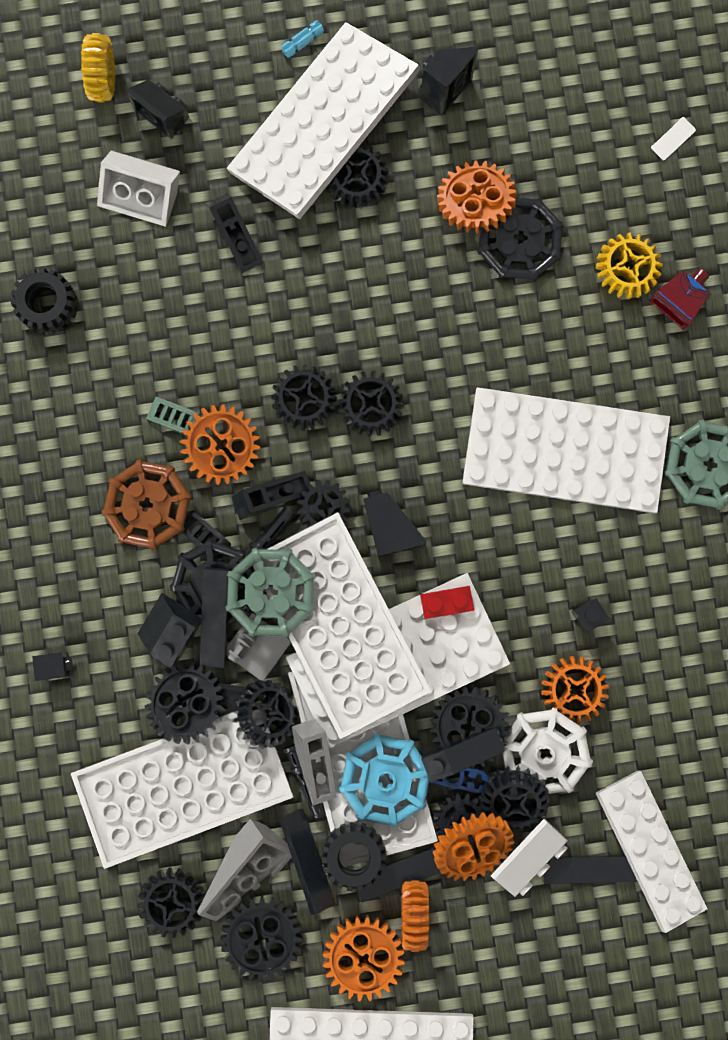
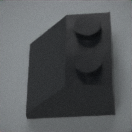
(158, 107)
(168, 630)

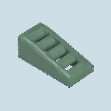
(168, 424)

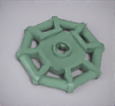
(694, 467)
(260, 581)

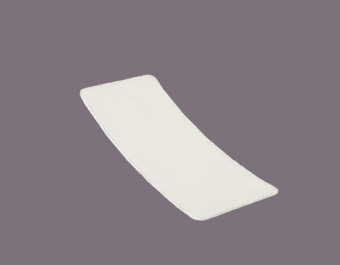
(673, 138)

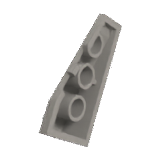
(250, 859)

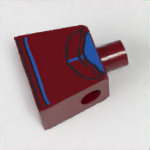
(682, 297)

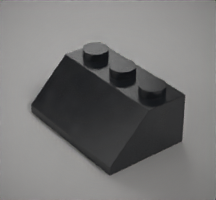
(447, 76)

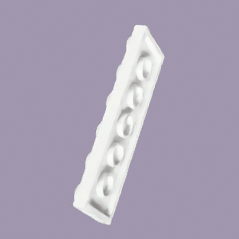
(651, 851)

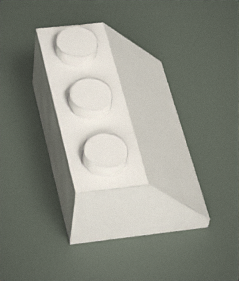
(137, 188)
(530, 858)

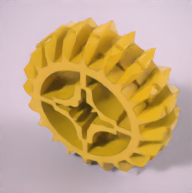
(98, 67)
(624, 247)

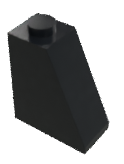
(390, 526)

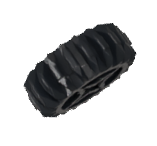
(368, 191)
(362, 396)
(314, 401)
(257, 717)
(514, 788)
(182, 904)

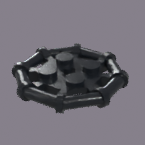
(530, 248)
(195, 585)

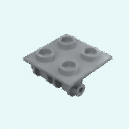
(256, 653)

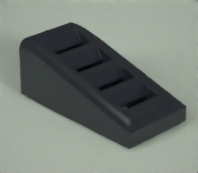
(190, 519)

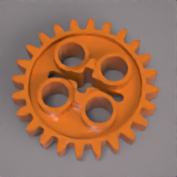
(464, 193)
(204, 458)
(455, 854)
(349, 976)

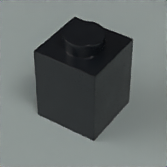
(590, 615)
(52, 666)

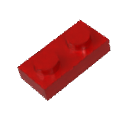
(447, 602)

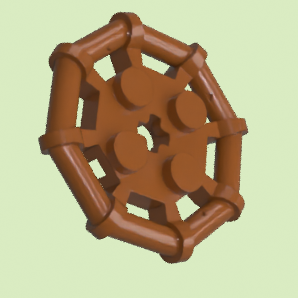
(138, 493)

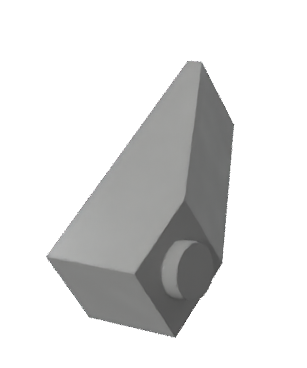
(315, 760)

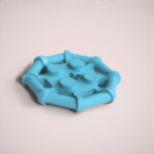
(373, 789)

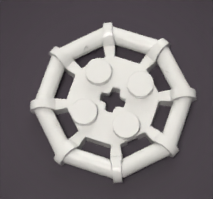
(553, 740)

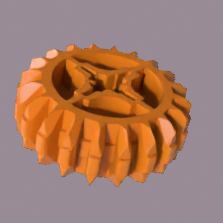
(583, 682)
(415, 916)

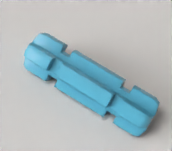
(302, 39)

